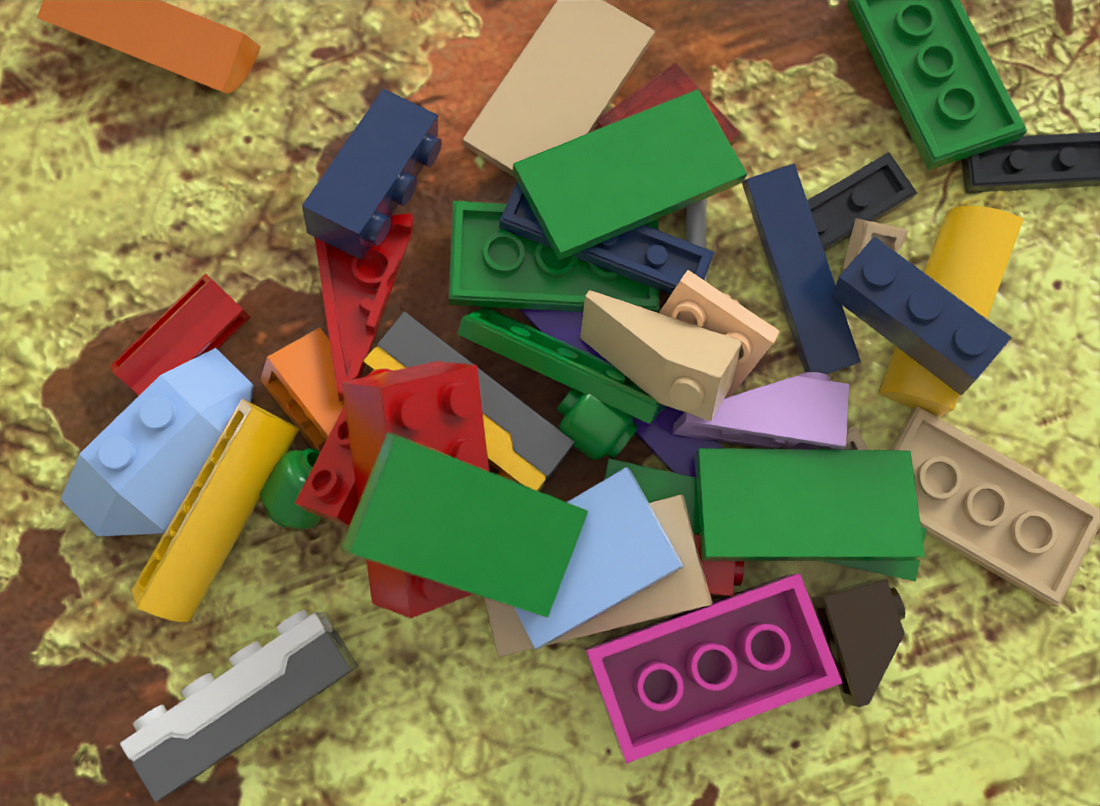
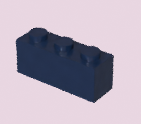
(372, 175)
(919, 316)

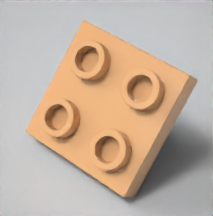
(708, 308)

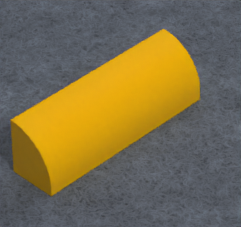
(970, 264)
(212, 513)

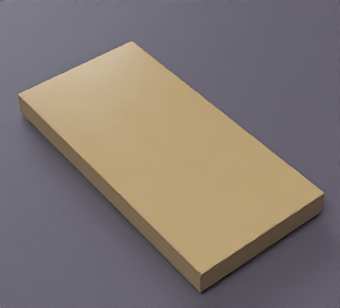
(559, 82)
(996, 508)
(674, 594)

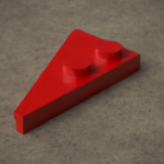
(358, 294)

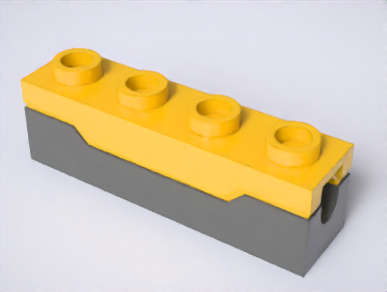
(517, 438)

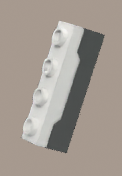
(237, 705)

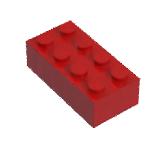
(433, 407)

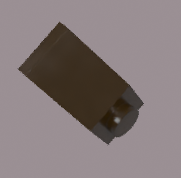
(862, 634)

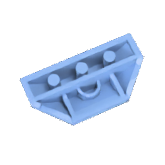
(153, 451)

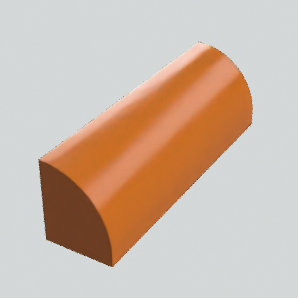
(160, 37)
(305, 386)

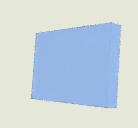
(613, 560)

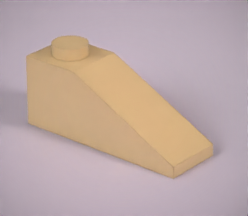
(661, 354)

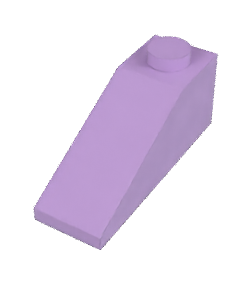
(787, 414)

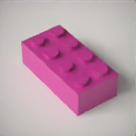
(712, 666)

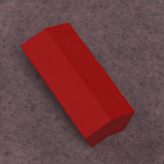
(189, 328)

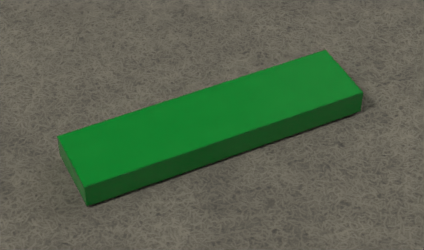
(559, 362)

